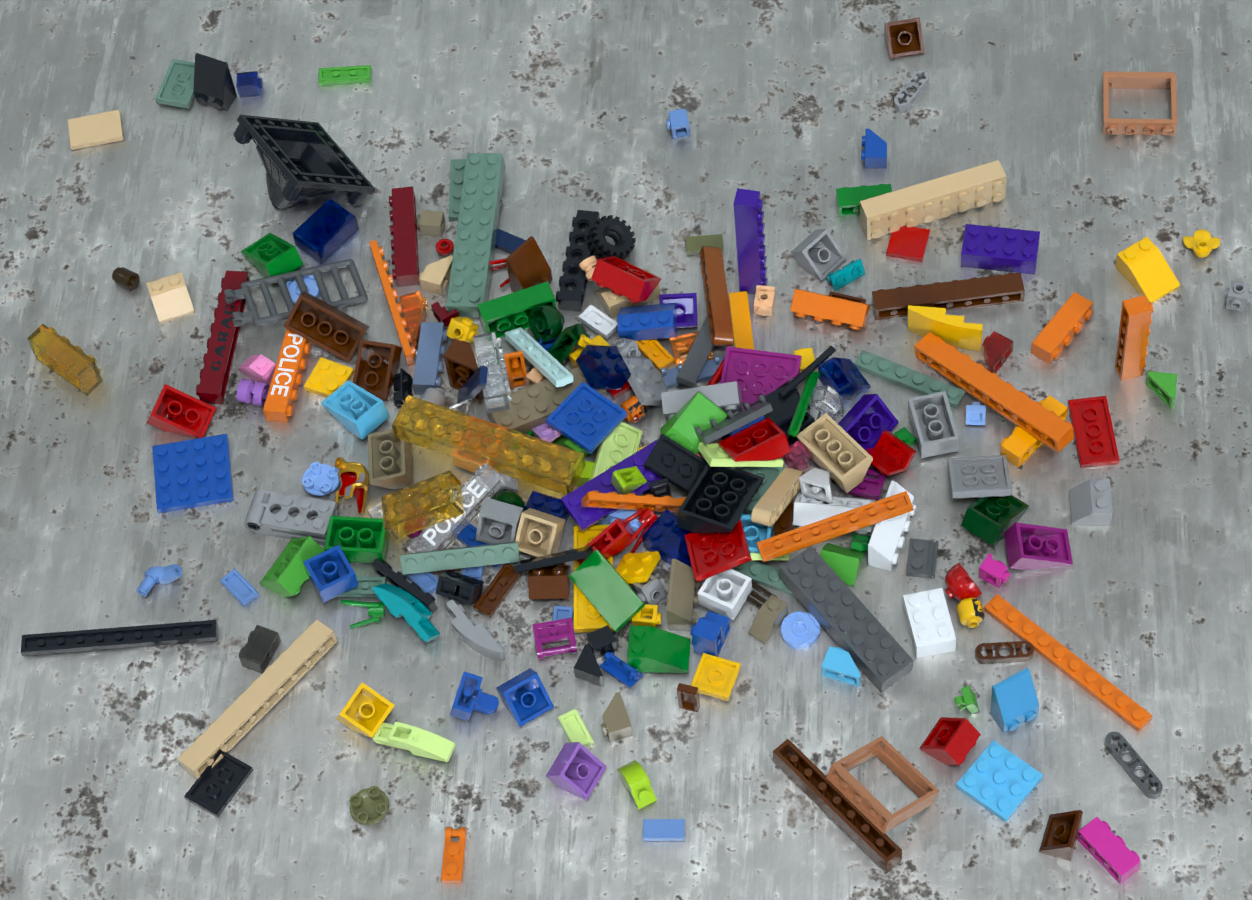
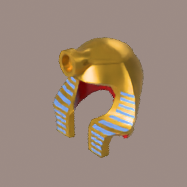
(354, 481)

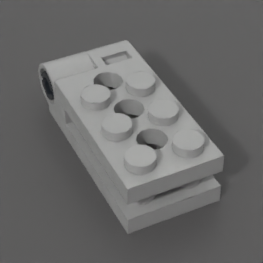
(289, 515)

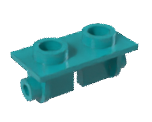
(846, 275)

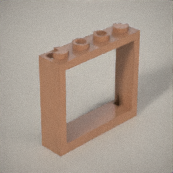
(1139, 80)
(865, 801)

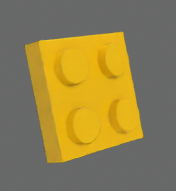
(327, 377)
(638, 566)
(716, 676)

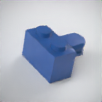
(471, 697)

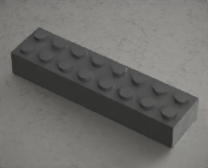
(846, 619)

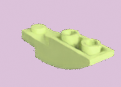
(414, 739)

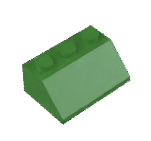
(289, 570)

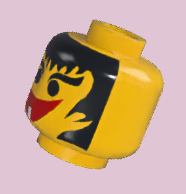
(970, 612)

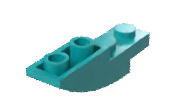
(404, 604)

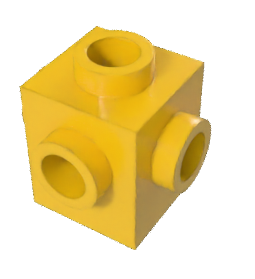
(462, 329)

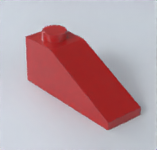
(612, 539)

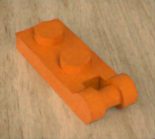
(454, 855)

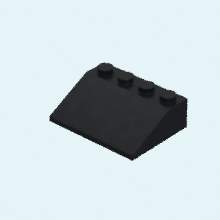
(718, 500)

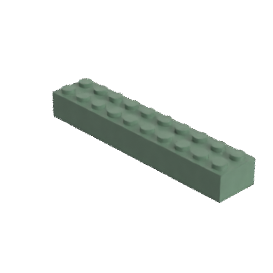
(476, 233)

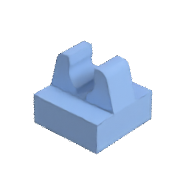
(975, 414)

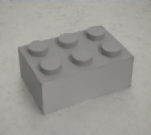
(933, 424)

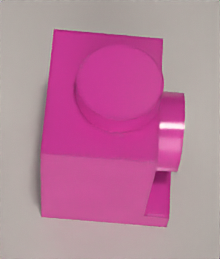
(994, 571)

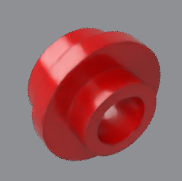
(444, 251)

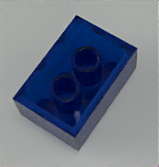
(325, 231)

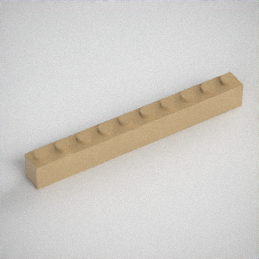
(258, 698)

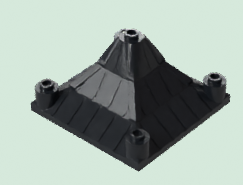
(301, 161)

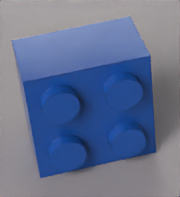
(330, 573)

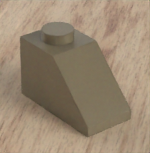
(768, 619)
(616, 720)

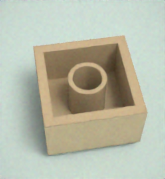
(539, 533)

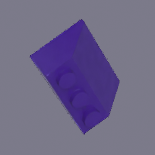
(868, 420)

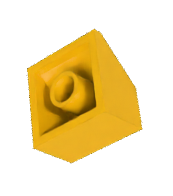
(365, 711)

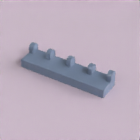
(669, 376)

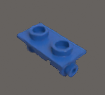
(620, 670)

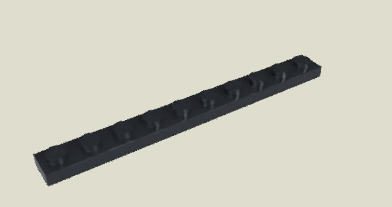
(119, 637)

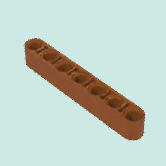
(716, 296)

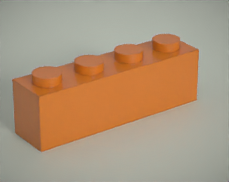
(830, 308)
(1062, 328)

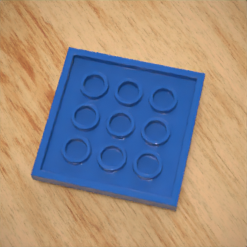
(192, 473)

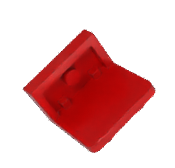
(891, 454)

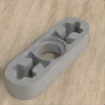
(911, 97)

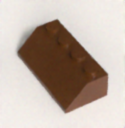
(326, 326)

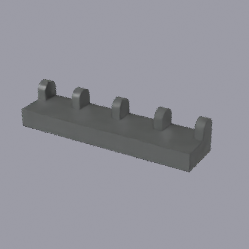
(734, 421)

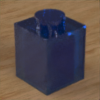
(249, 84)

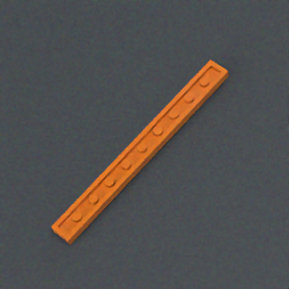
(1068, 663)

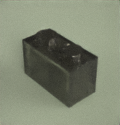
(259, 649)

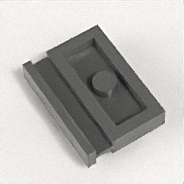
(922, 558)

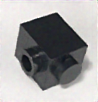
(602, 641)

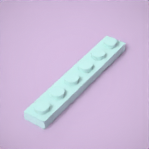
(539, 357)

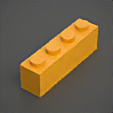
(1022, 444)

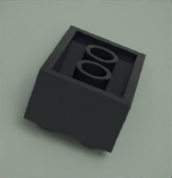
(213, 83)

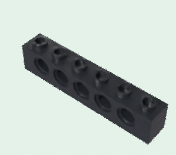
(574, 280)

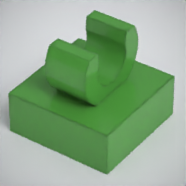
(967, 701)

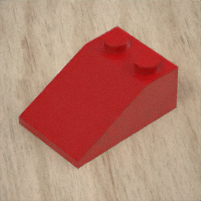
(180, 413)
(757, 443)

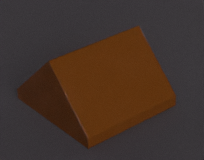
(904, 37)
(1061, 834)

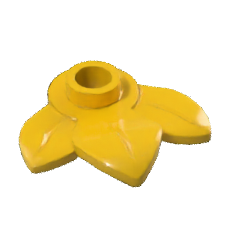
(1201, 243)

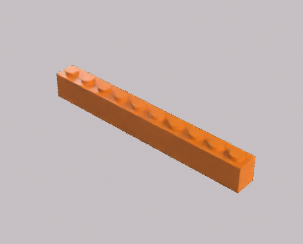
(994, 392)

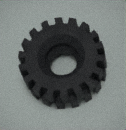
(617, 231)

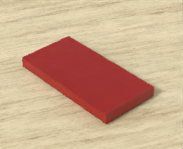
(1093, 432)

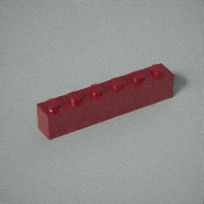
(405, 236)

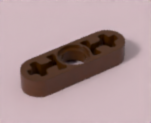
(990, 659)

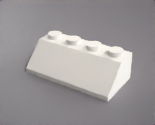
(810, 510)
(889, 534)

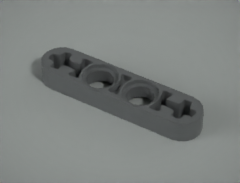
(1136, 763)

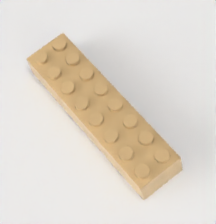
(933, 199)

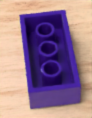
(1000, 249)

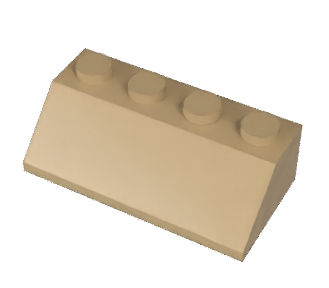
(836, 452)

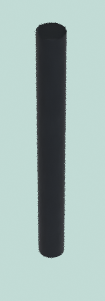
(806, 372)

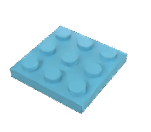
(999, 781)

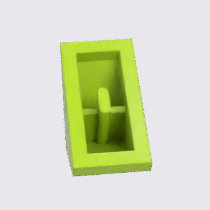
(627, 480)

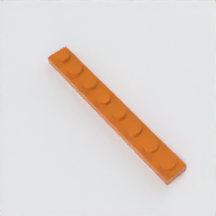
(395, 308)
(835, 526)

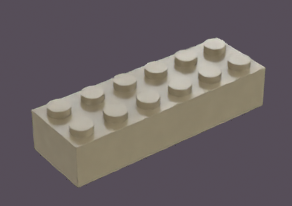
(536, 403)

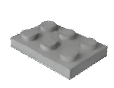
(645, 381)

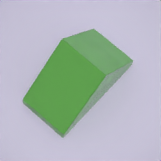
(1163, 386)

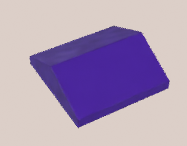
(686, 308)

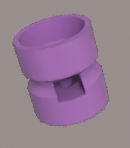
(253, 392)

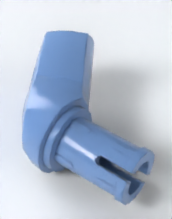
(158, 575)

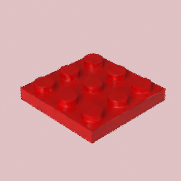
(717, 551)

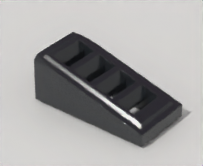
(659, 489)

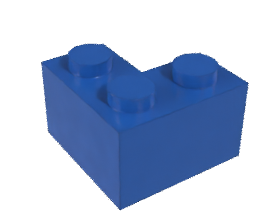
(710, 633)

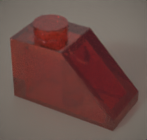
(996, 351)

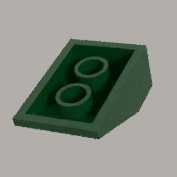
(993, 517)

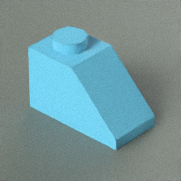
(840, 667)

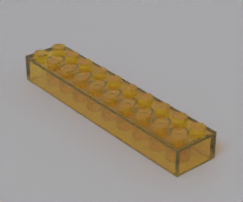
(489, 443)

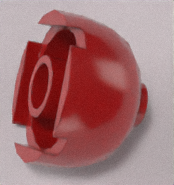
(960, 584)

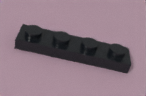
(383, 569)

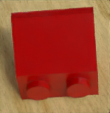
(950, 740)

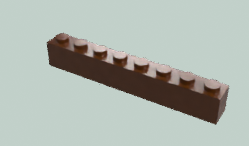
(949, 295)
(837, 806)

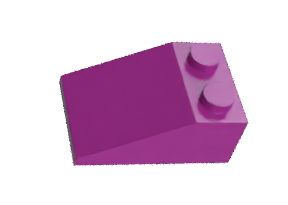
(1037, 547)

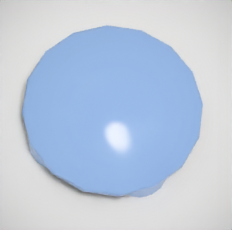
(320, 479)

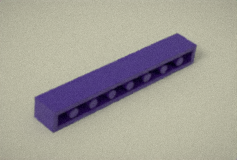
(750, 240)

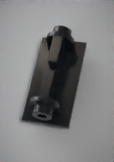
(403, 382)

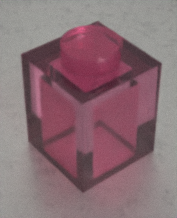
(799, 457)

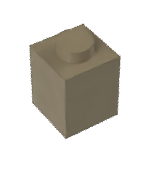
(431, 223)

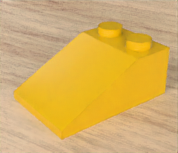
(1147, 270)

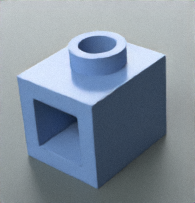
(678, 124)

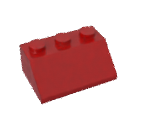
(624, 279)

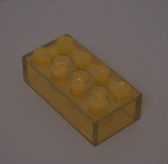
(65, 359)
(422, 505)

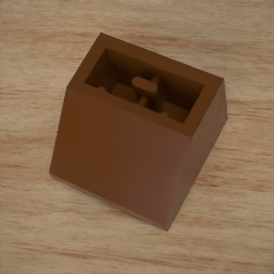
(550, 582)

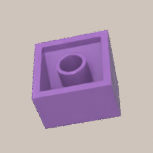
(576, 770)

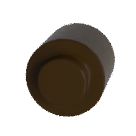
(126, 278)

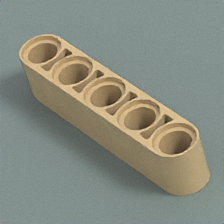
(777, 497)

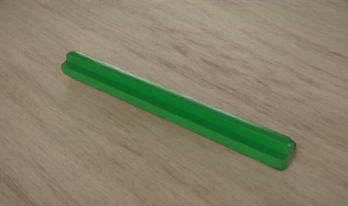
(803, 404)

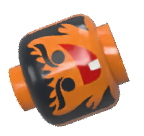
(634, 409)

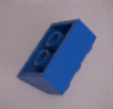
(648, 322)

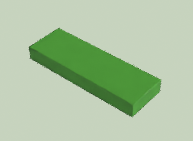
(344, 75)

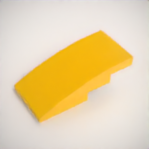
(948, 327)

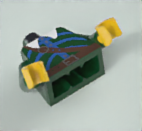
(569, 341)

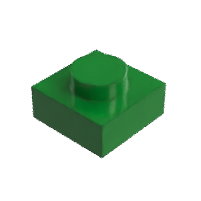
(904, 435)
(860, 542)

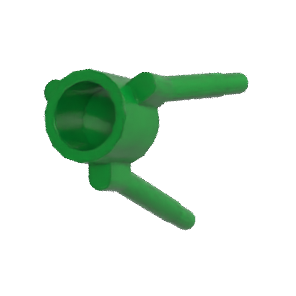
(375, 609)

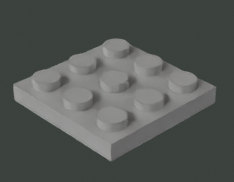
(979, 476)

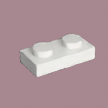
(598, 322)

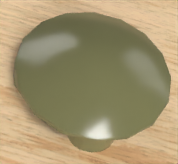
(369, 806)

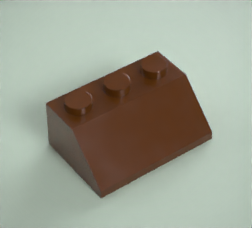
(460, 365)

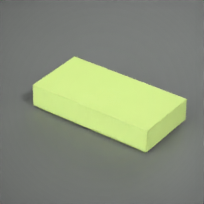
(575, 728)

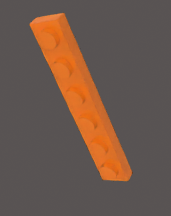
(631, 502)

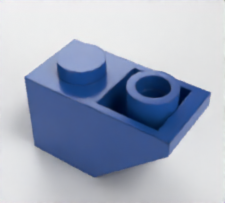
(875, 151)

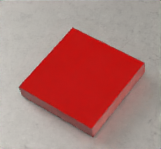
(908, 243)

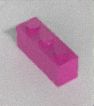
(1109, 850)

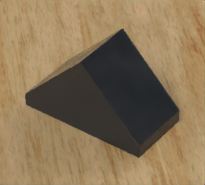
(588, 668)

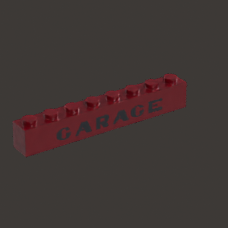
(222, 343)

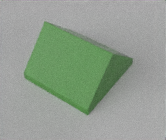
(843, 561)

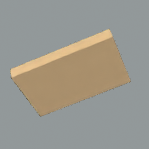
(95, 129)

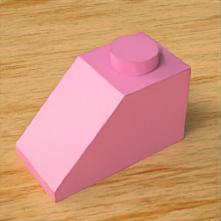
(258, 368)

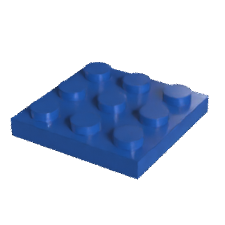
(586, 417)

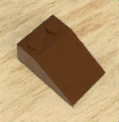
(527, 266)
(376, 367)

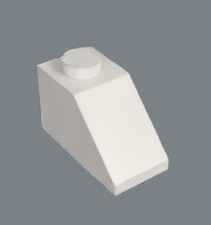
(816, 485)

